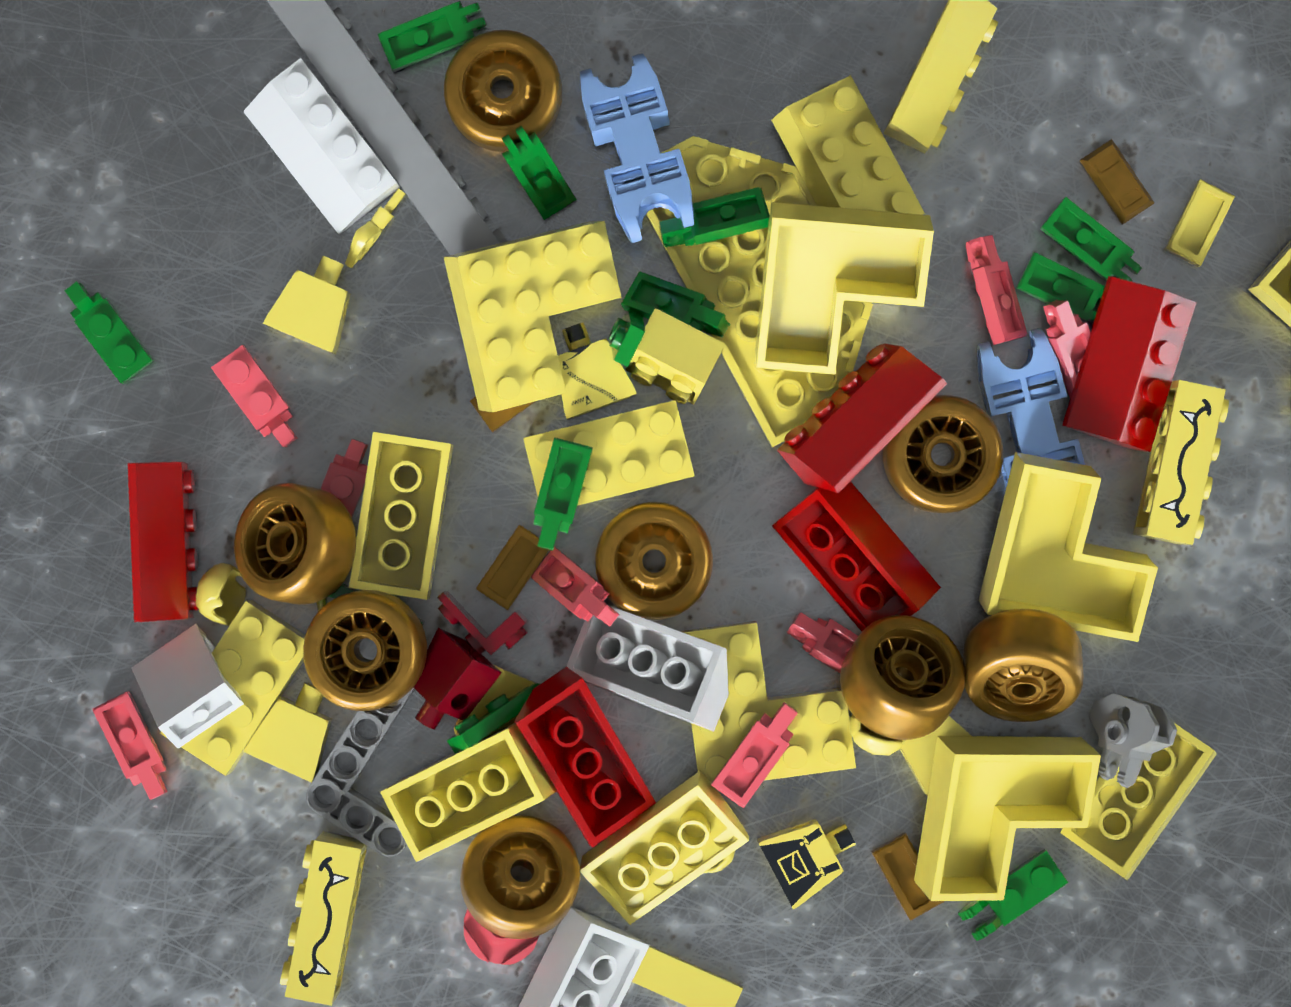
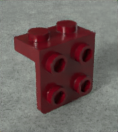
(507, 634)

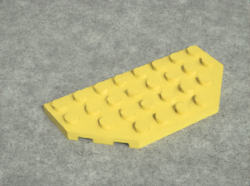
(732, 278)

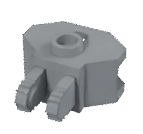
(1129, 734)

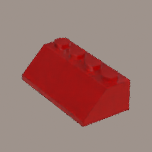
(1129, 364)
(860, 417)
(162, 540)
(856, 555)
(582, 756)

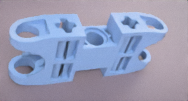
(645, 176)
(1028, 410)

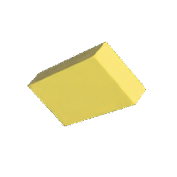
(1199, 223)

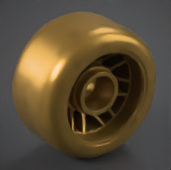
(498, 57)
(974, 460)
(295, 543)
(654, 593)
(335, 658)
(1023, 665)
(902, 677)
(516, 907)

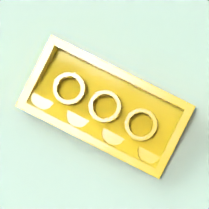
(1131, 819)
(664, 848)

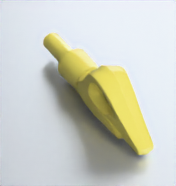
(369, 233)

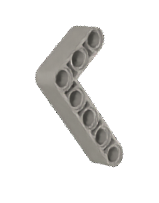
(343, 781)

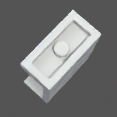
(185, 686)

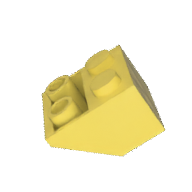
(674, 357)

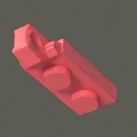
(995, 291)
(1067, 338)
(255, 395)
(347, 476)
(573, 587)
(823, 639)
(132, 743)
(755, 756)

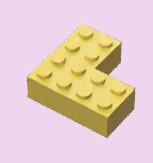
(828, 257)
(506, 304)
(1043, 556)
(819, 729)
(987, 790)

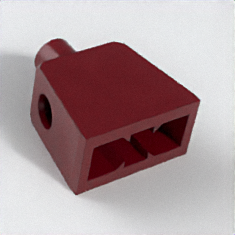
(452, 679)

